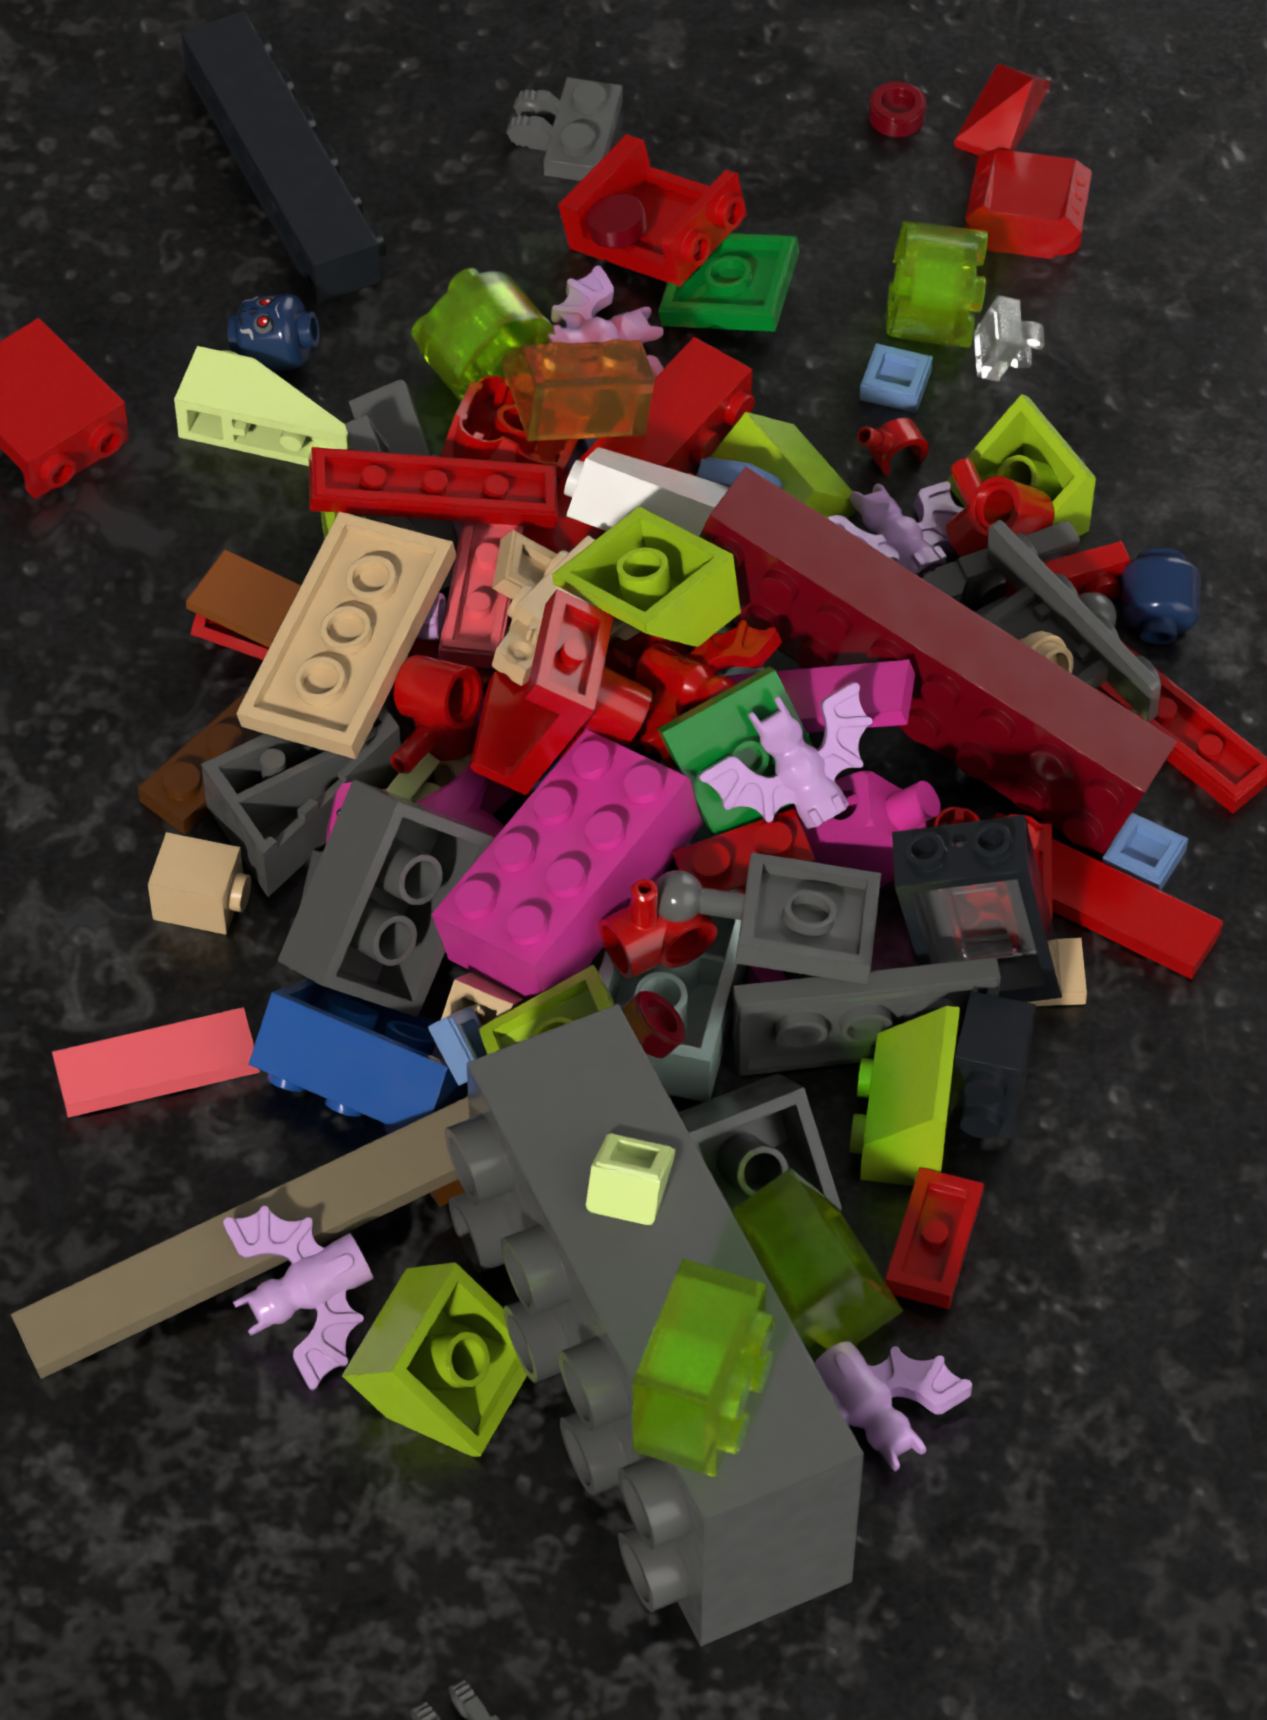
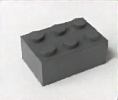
(373, 898)

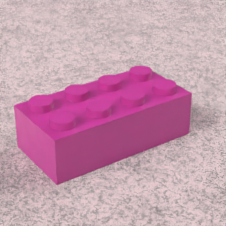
(565, 863)

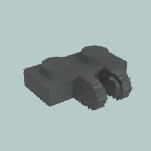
(580, 128)

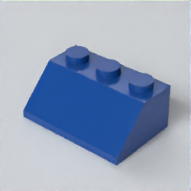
(354, 1055)

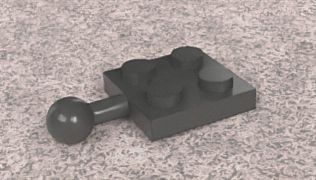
(791, 915)

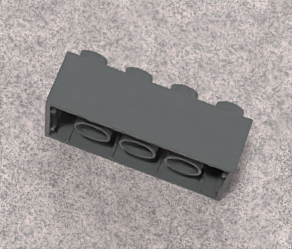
(590, 1294)

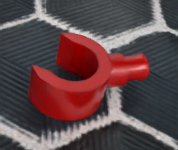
(890, 438)

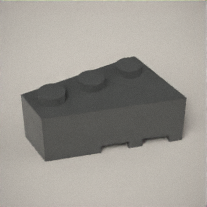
(279, 795)

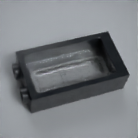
(976, 897)

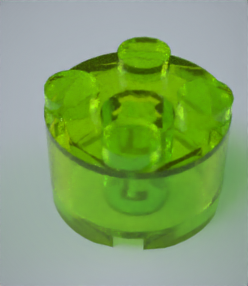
(936, 284)
(477, 326)

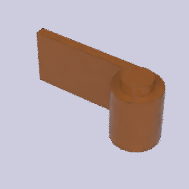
(244, 598)

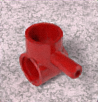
(992, 502)
(444, 707)
(618, 709)
(642, 939)

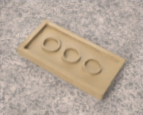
(347, 635)

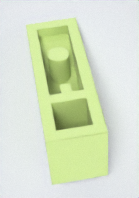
(251, 409)

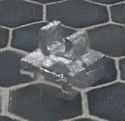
(1004, 339)

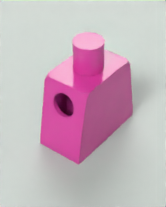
(863, 831)

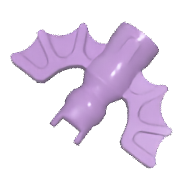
(584, 301)
(901, 537)
(802, 772)
(313, 1281)
(867, 1392)

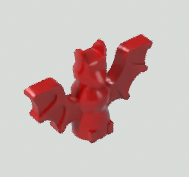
(690, 679)

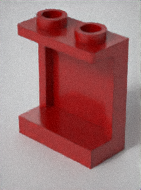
(681, 214)
(54, 409)
(532, 723)

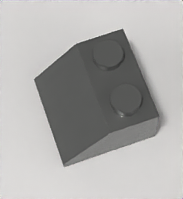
(758, 1136)

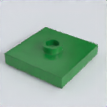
(736, 286)
(722, 730)

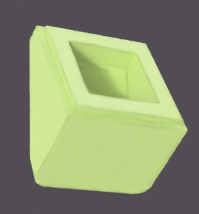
(629, 1179)

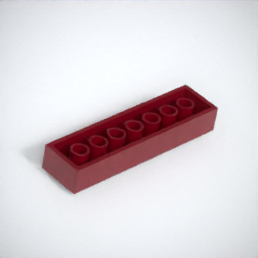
(975, 688)

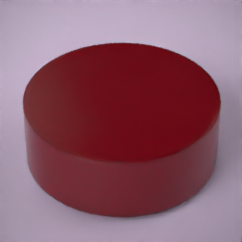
(897, 109)
(617, 221)
(654, 1023)

